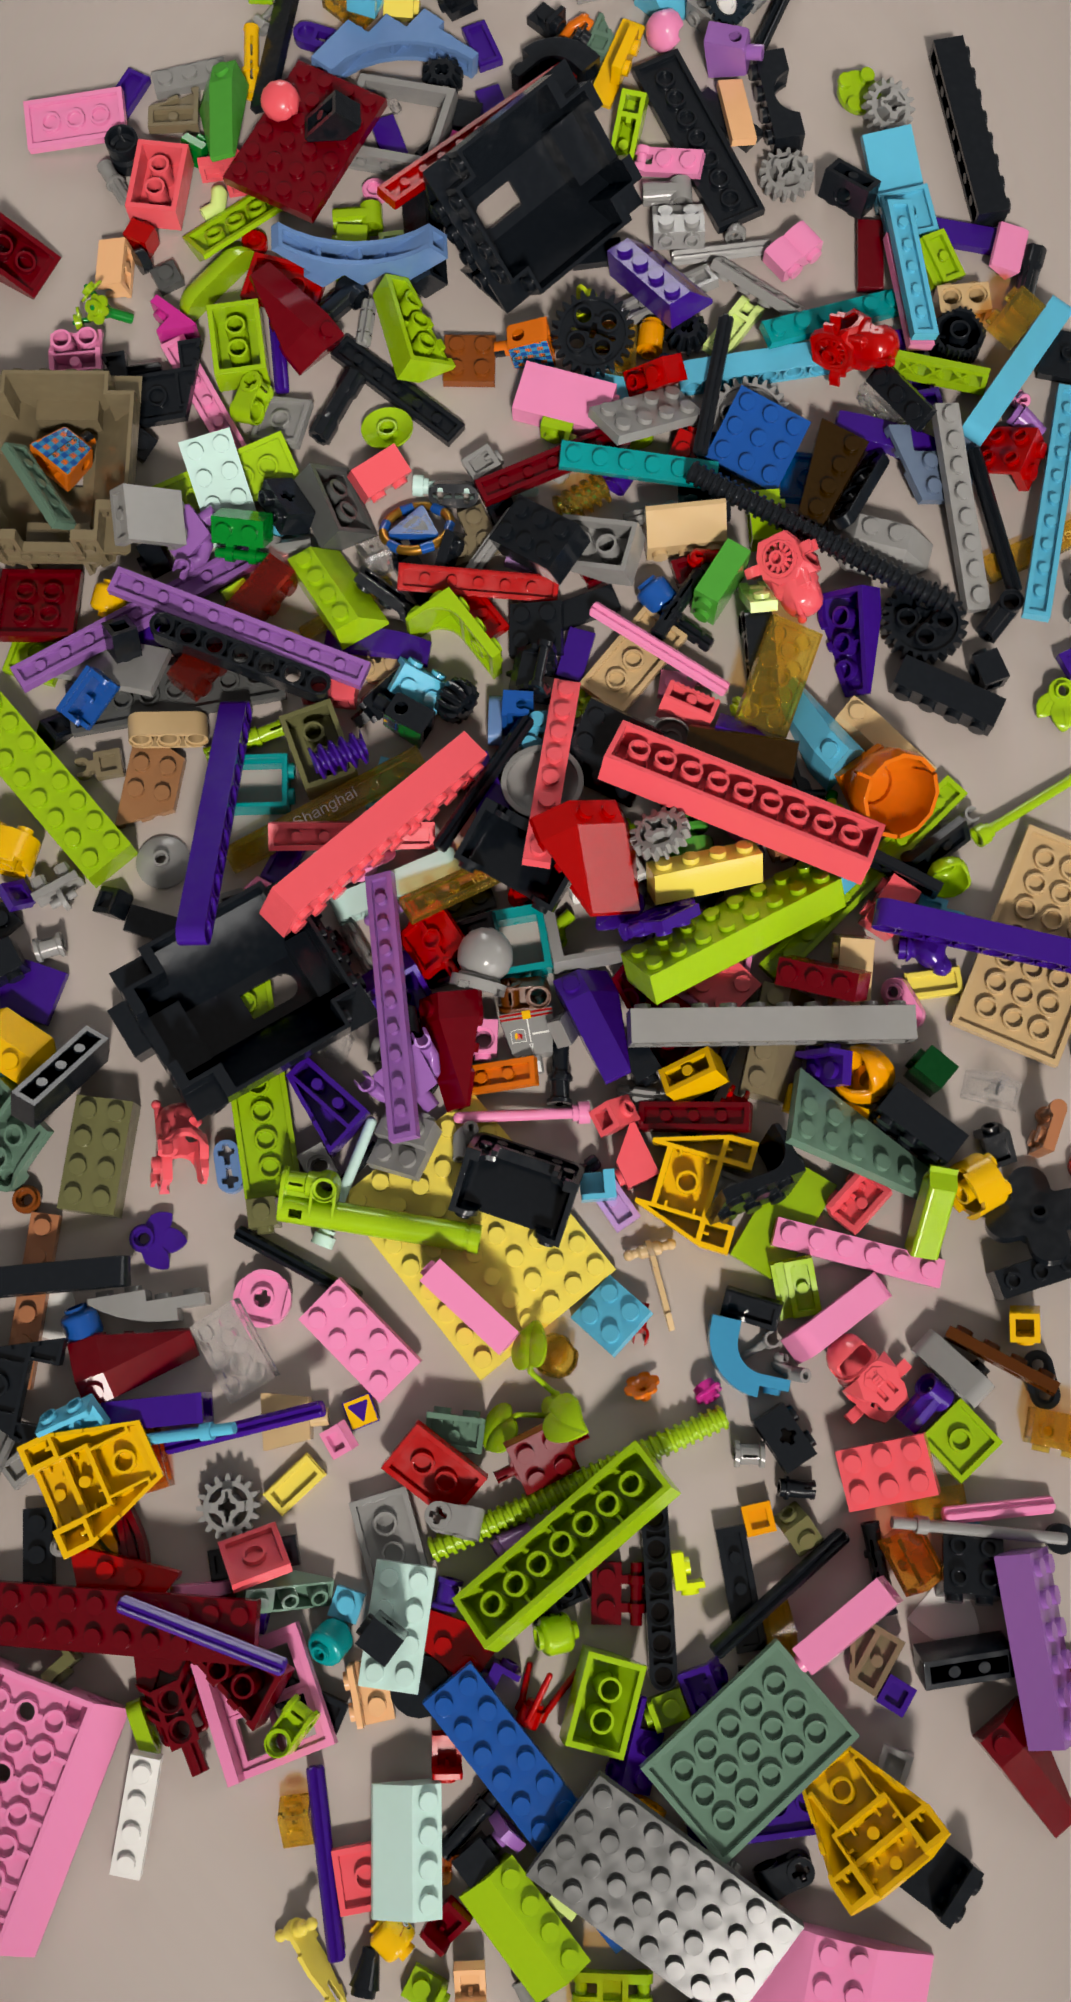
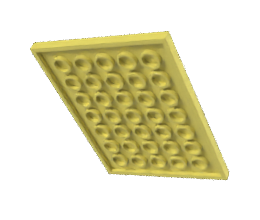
(511, 1267)

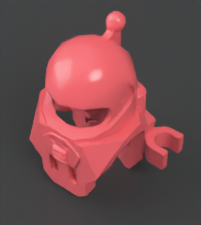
(792, 573)
(172, 1127)
(867, 1378)

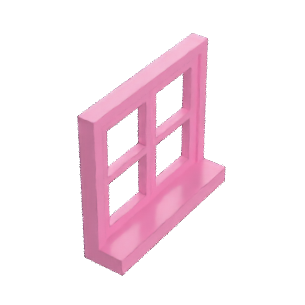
(224, 1722)

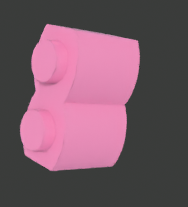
(793, 251)

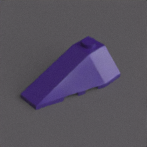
(852, 629)
(597, 1018)

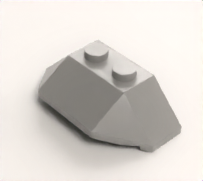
(890, 540)

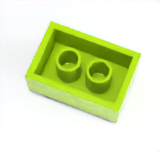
(237, 342)

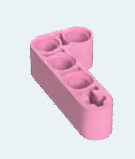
(836, 1318)

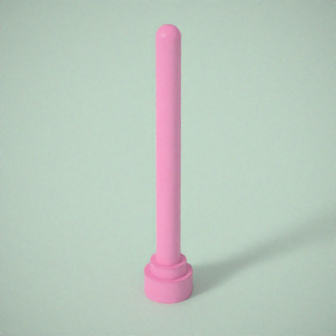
(577, 1112)

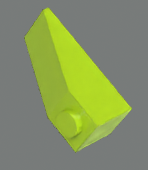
(629, 121)

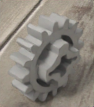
(889, 106)
(786, 175)
(660, 833)
(229, 1491)

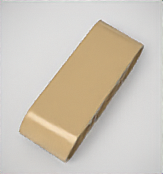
(168, 729)

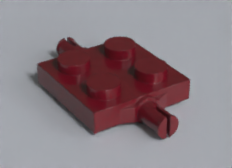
(537, 1460)

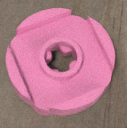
(278, 1290)

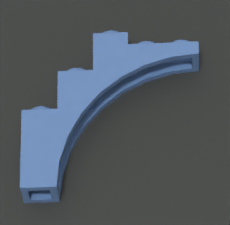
(388, 41)
(361, 261)

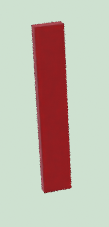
(476, 582)

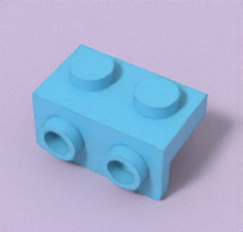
(417, 682)
(76, 1414)

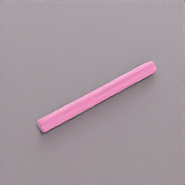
(659, 648)

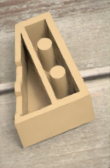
(853, 952)

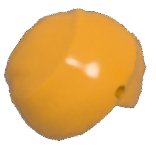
(871, 1075)

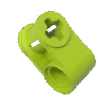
(251, 402)
(294, 1723)

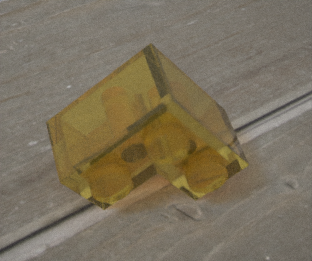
(1014, 317)

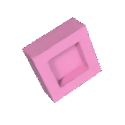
(339, 1439)

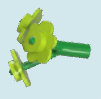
(98, 308)

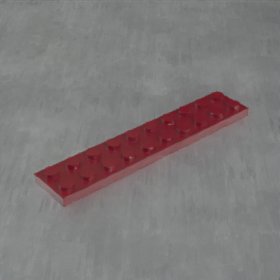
(88, 1621)

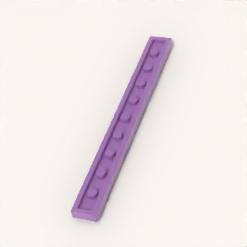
(168, 599)
(90, 640)
(392, 1008)

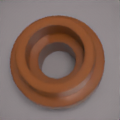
(18, 1199)

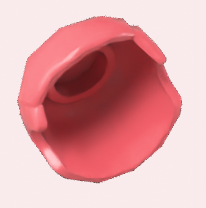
(280, 100)

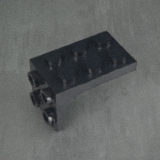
(783, 1173)

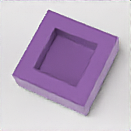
(506, 1832)

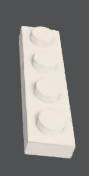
(136, 1814)

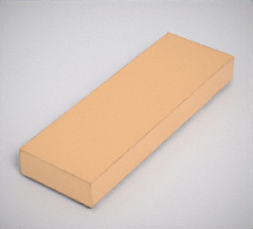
(736, 112)

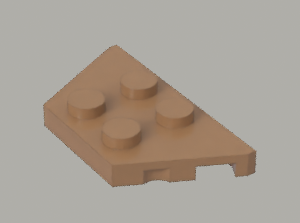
(150, 785)

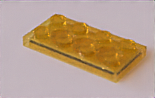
(778, 676)

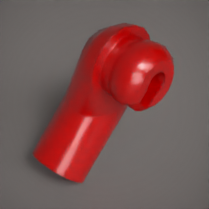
(700, 556)

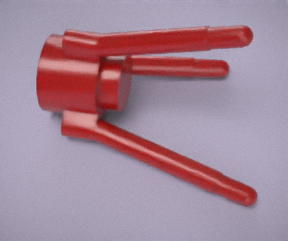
(531, 1711)

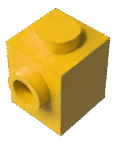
(1025, 1324)

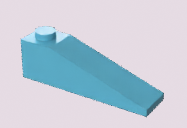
(822, 741)

